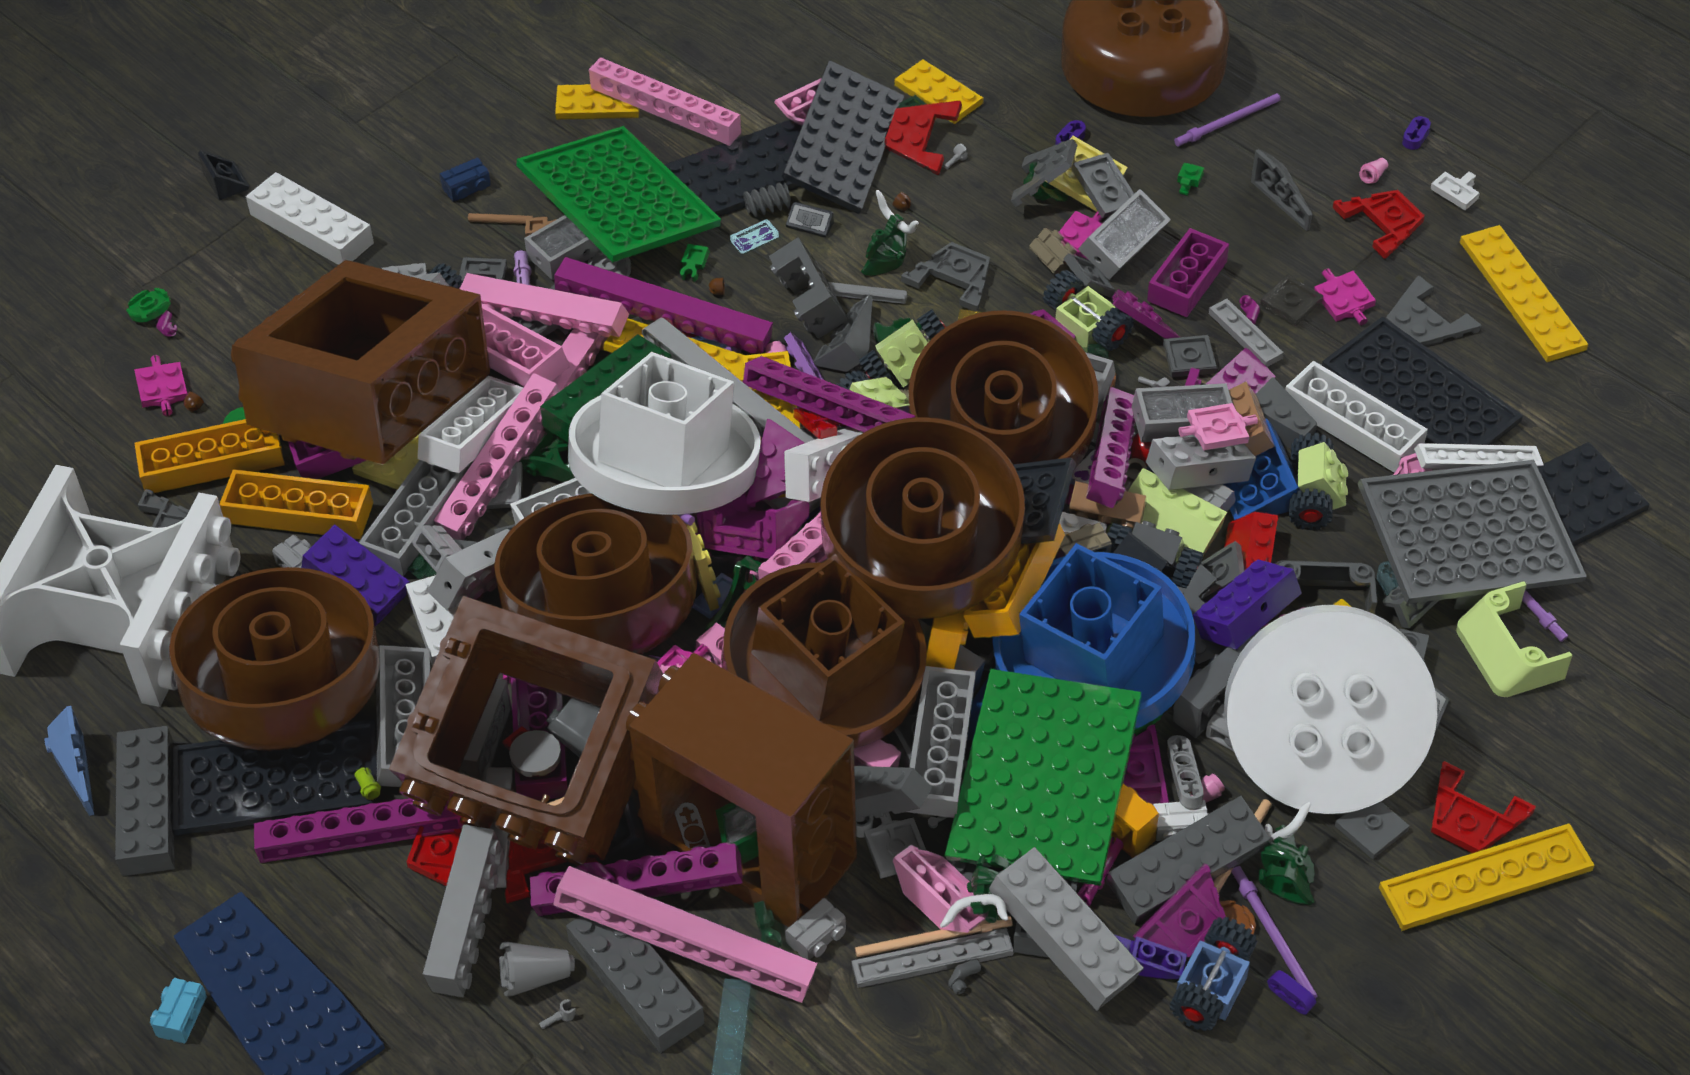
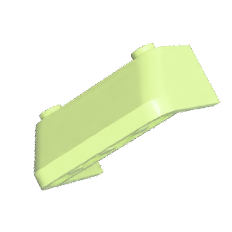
(1497, 654)

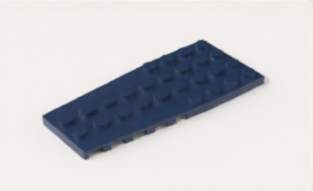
(274, 995)

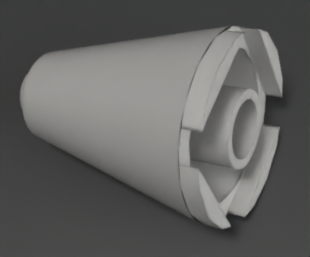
(532, 966)

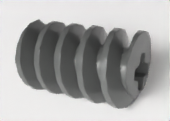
(767, 199)

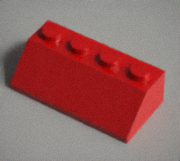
(1255, 535)

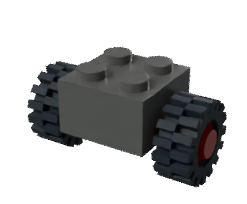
(1166, 544)

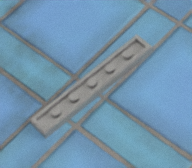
(931, 957)

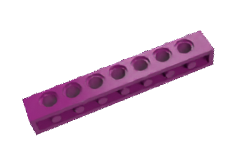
(818, 395)
(1112, 449)
(347, 829)
(674, 881)

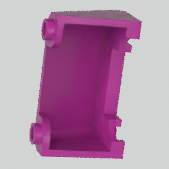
(748, 531)

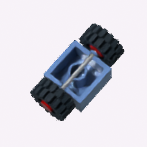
(1214, 974)

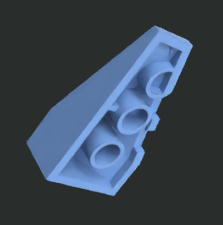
(68, 748)

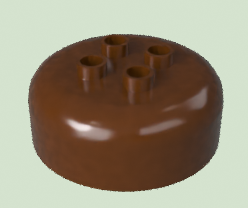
(1145, 53)
(1012, 382)
(924, 515)
(600, 571)
(275, 658)

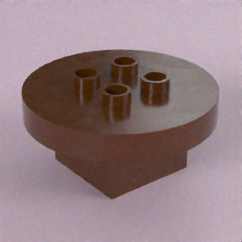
(827, 648)

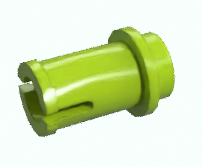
(369, 788)

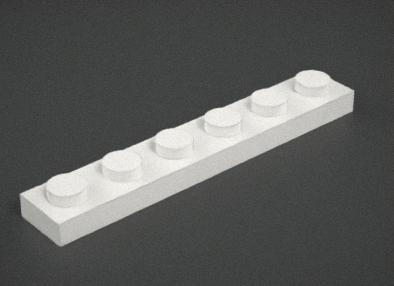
(1463, 455)

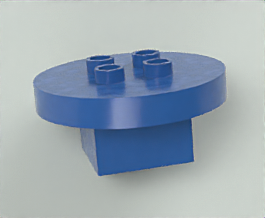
(1107, 626)

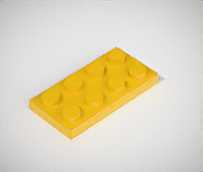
(937, 87)
(587, 103)

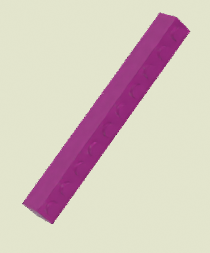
(655, 302)

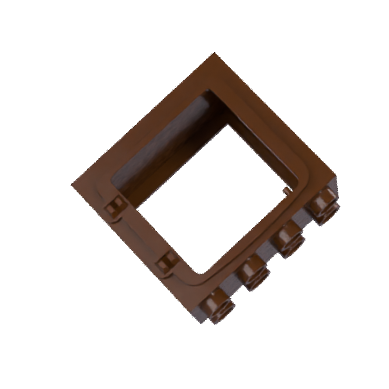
(415, 352)
(441, 727)
(727, 741)

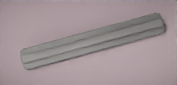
(876, 293)

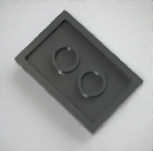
(1103, 183)

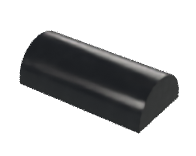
(628, 839)

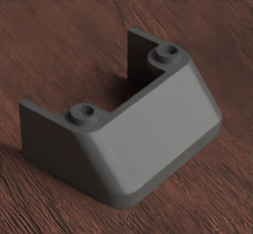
(1335, 575)

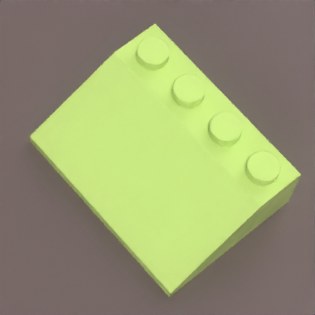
(1178, 510)

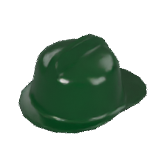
(1045, 190)

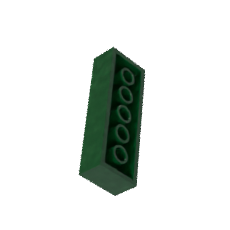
(562, 407)

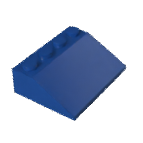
(1269, 485)

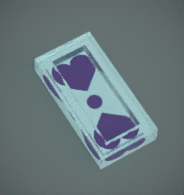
(754, 236)

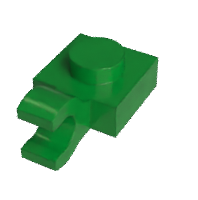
(1189, 176)

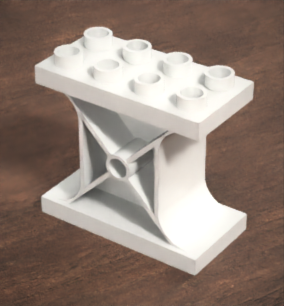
(108, 581)

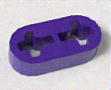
(1066, 133)
(1419, 134)
(1291, 992)

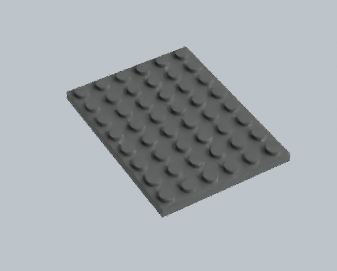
(1470, 530)

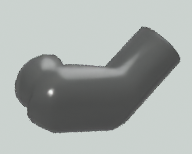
(960, 973)

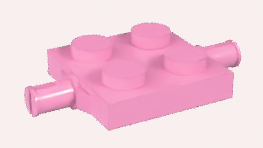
(1218, 426)

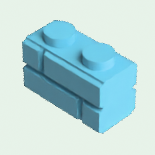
(178, 1010)

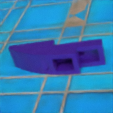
(1155, 959)

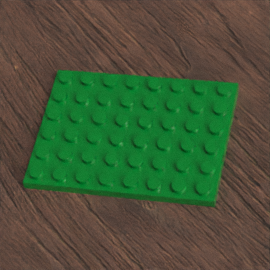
(618, 193)
(1045, 773)

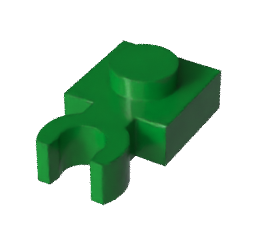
(693, 259)

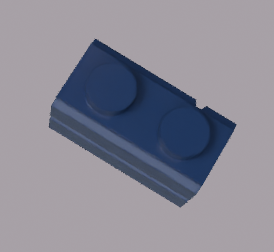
(465, 179)

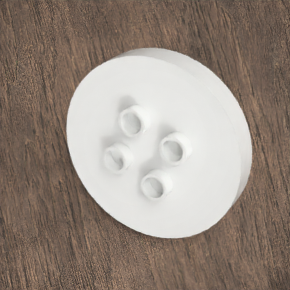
(665, 440)
(1330, 709)

